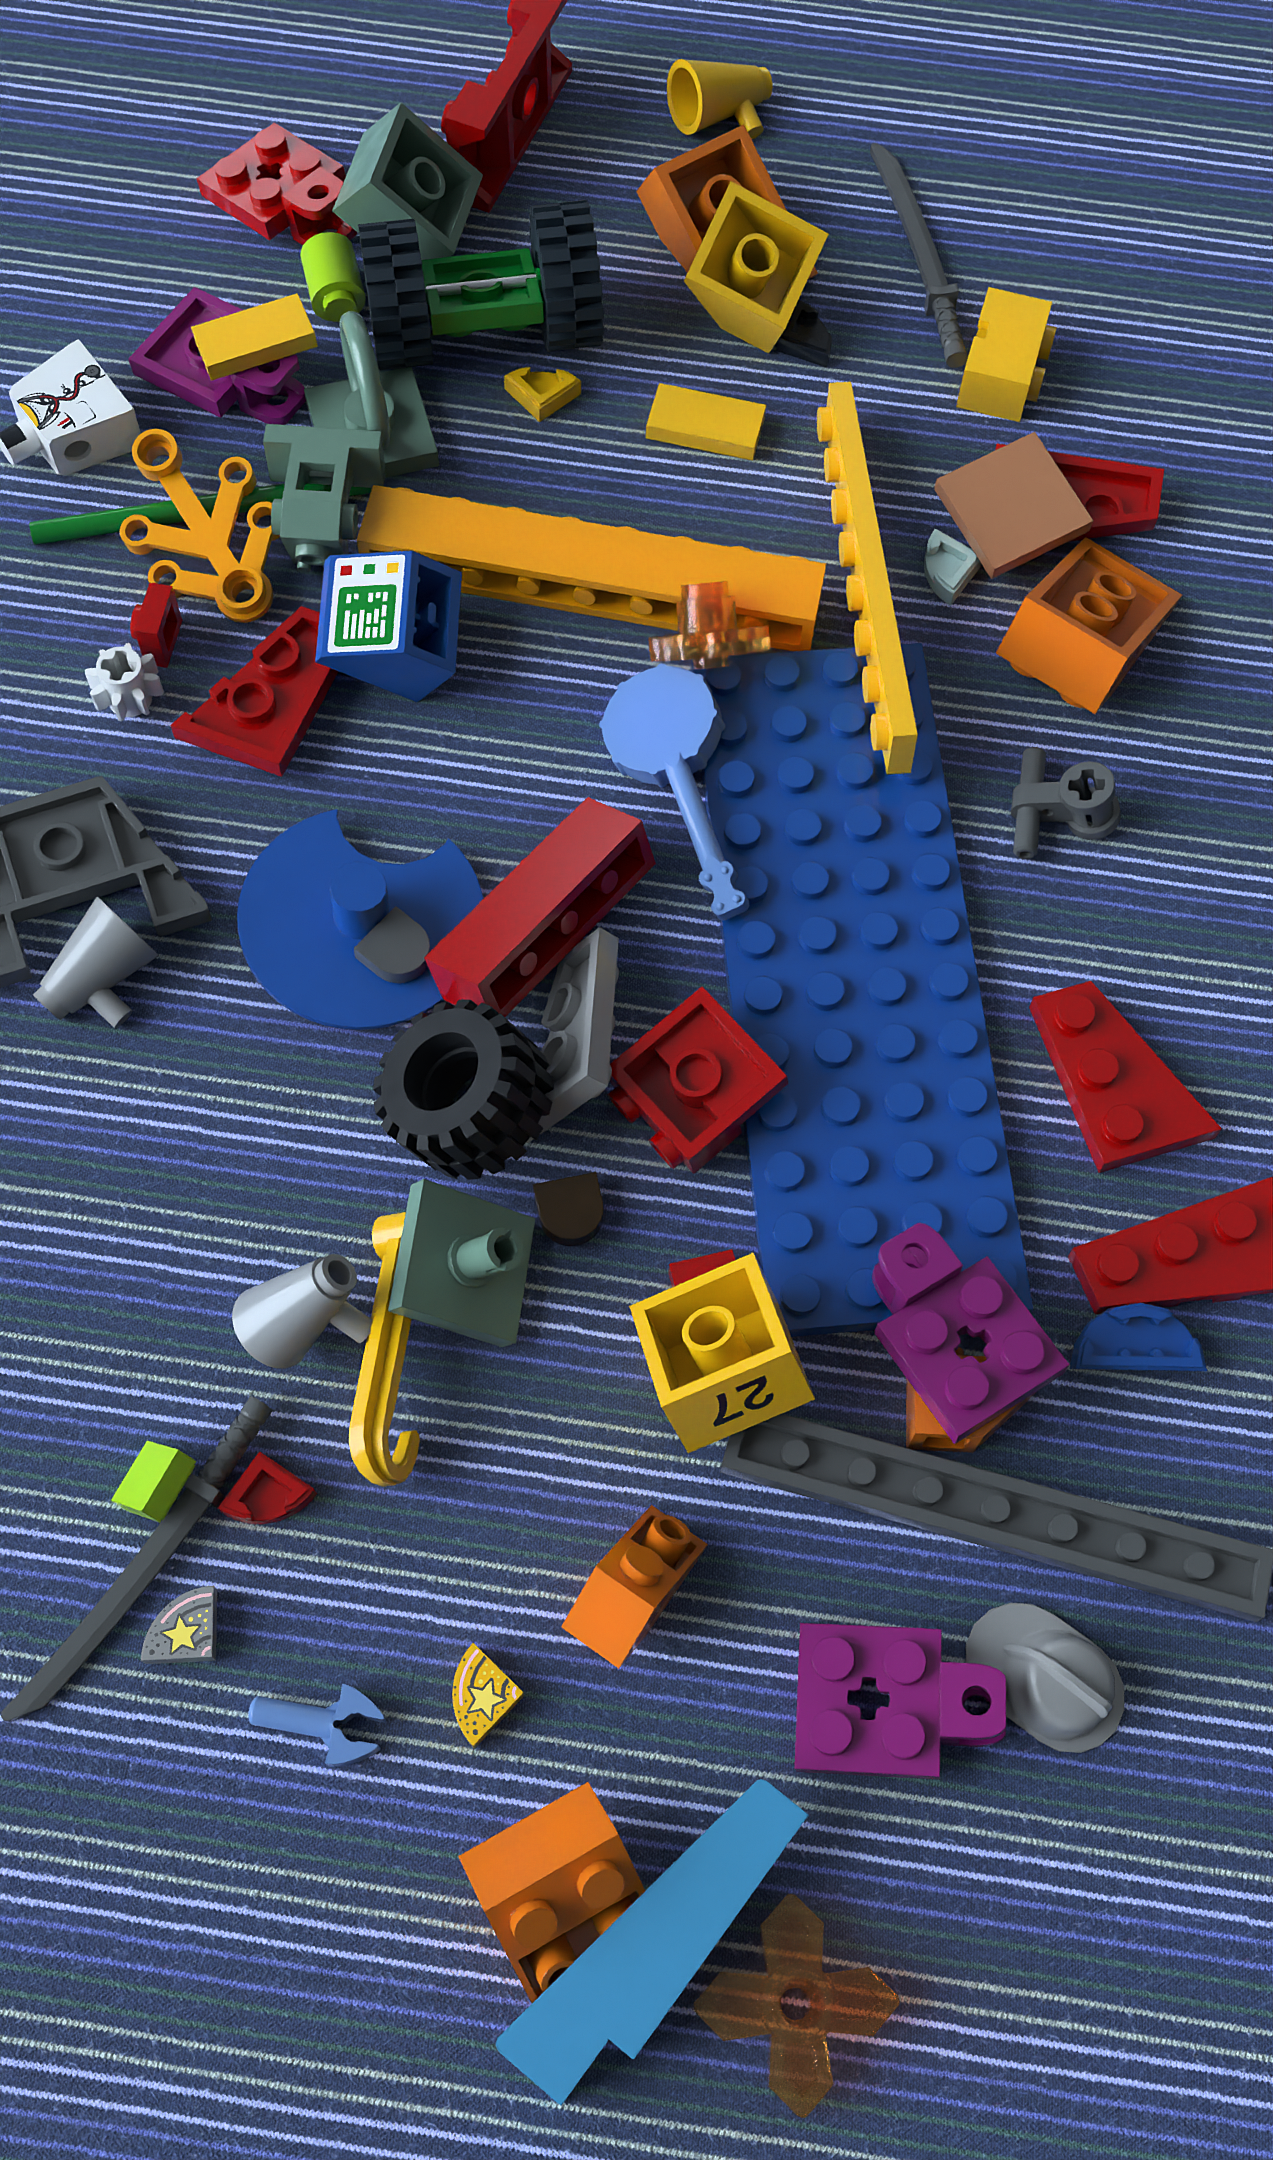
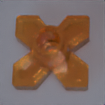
(837, 2003)

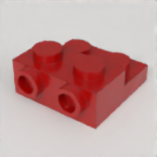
(694, 1081)

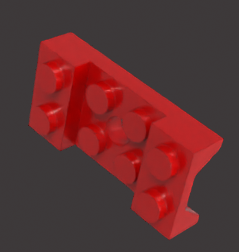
(499, 119)

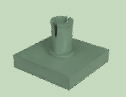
(462, 1264)

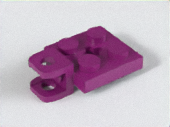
(172, 363)
(938, 1303)
(922, 1707)

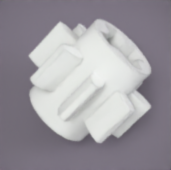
(124, 681)

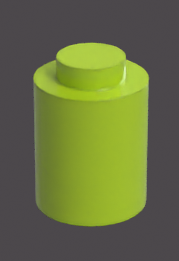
(332, 276)

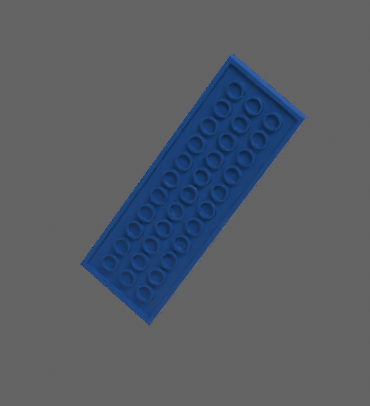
(855, 987)

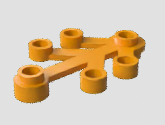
(206, 536)

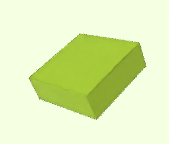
(154, 1481)

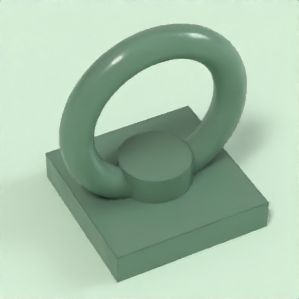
(375, 403)

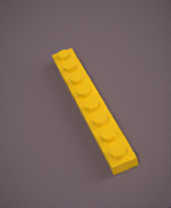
(868, 586)

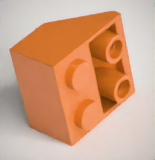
(553, 1885)

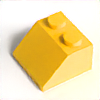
(753, 266)

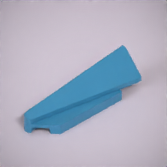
(653, 1949)

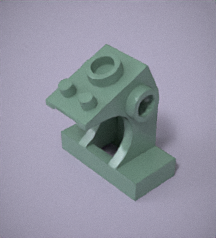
(320, 521)

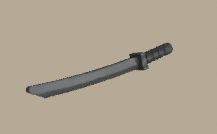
(940, 296)
(145, 1566)

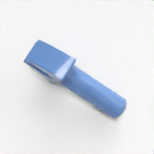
(321, 1723)

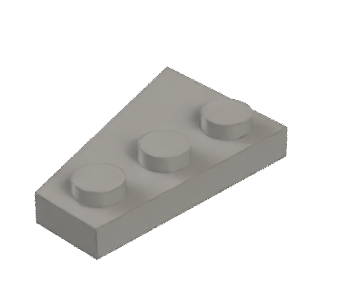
(580, 1024)

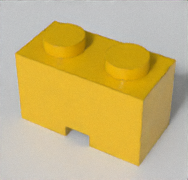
(1004, 355)

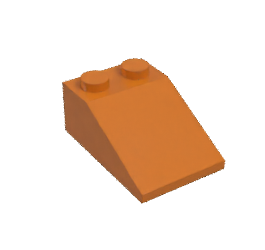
(689, 188)
(1087, 625)

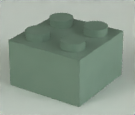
(409, 174)

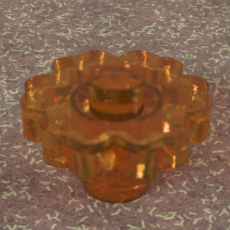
(708, 629)

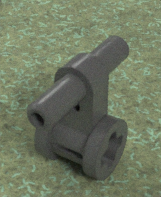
(1062, 801)

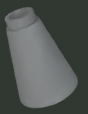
(92, 962)
(288, 1313)

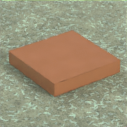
(1013, 505)

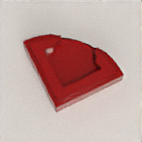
(266, 1493)

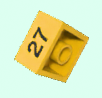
(720, 1353)

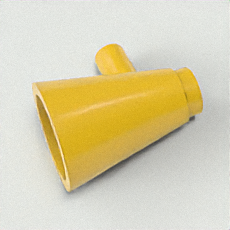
(713, 91)

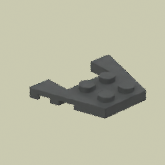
(79, 848)

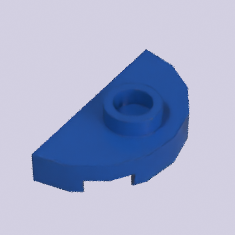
(1137, 1339)

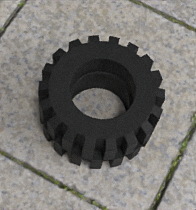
(431, 1067)

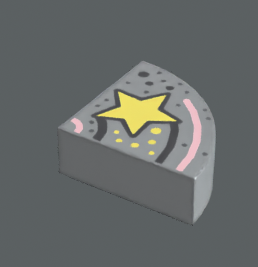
(184, 1629)

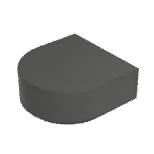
(395, 948)

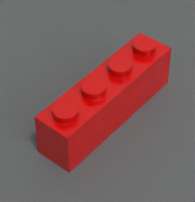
(542, 908)

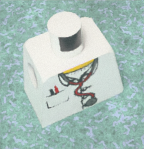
(69, 414)

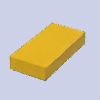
(254, 336)
(705, 421)

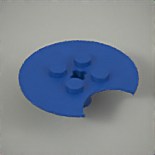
(319, 897)

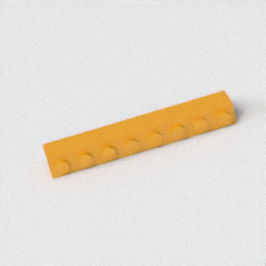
(592, 565)

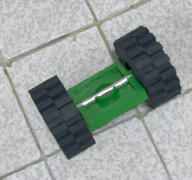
(484, 288)

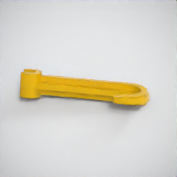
(382, 1373)

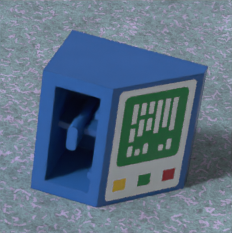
(390, 620)

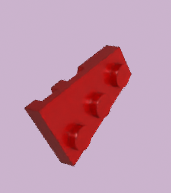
(1115, 494)

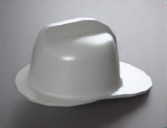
(1056, 1678)

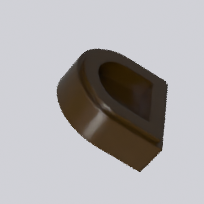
(570, 1208)

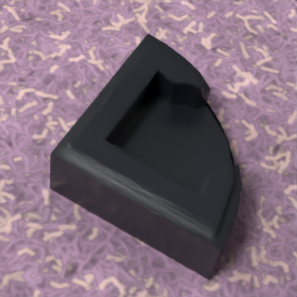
(806, 336)

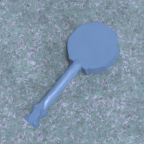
(661, 733)

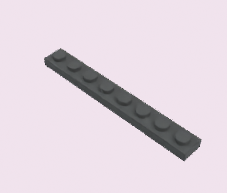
(1004, 1514)

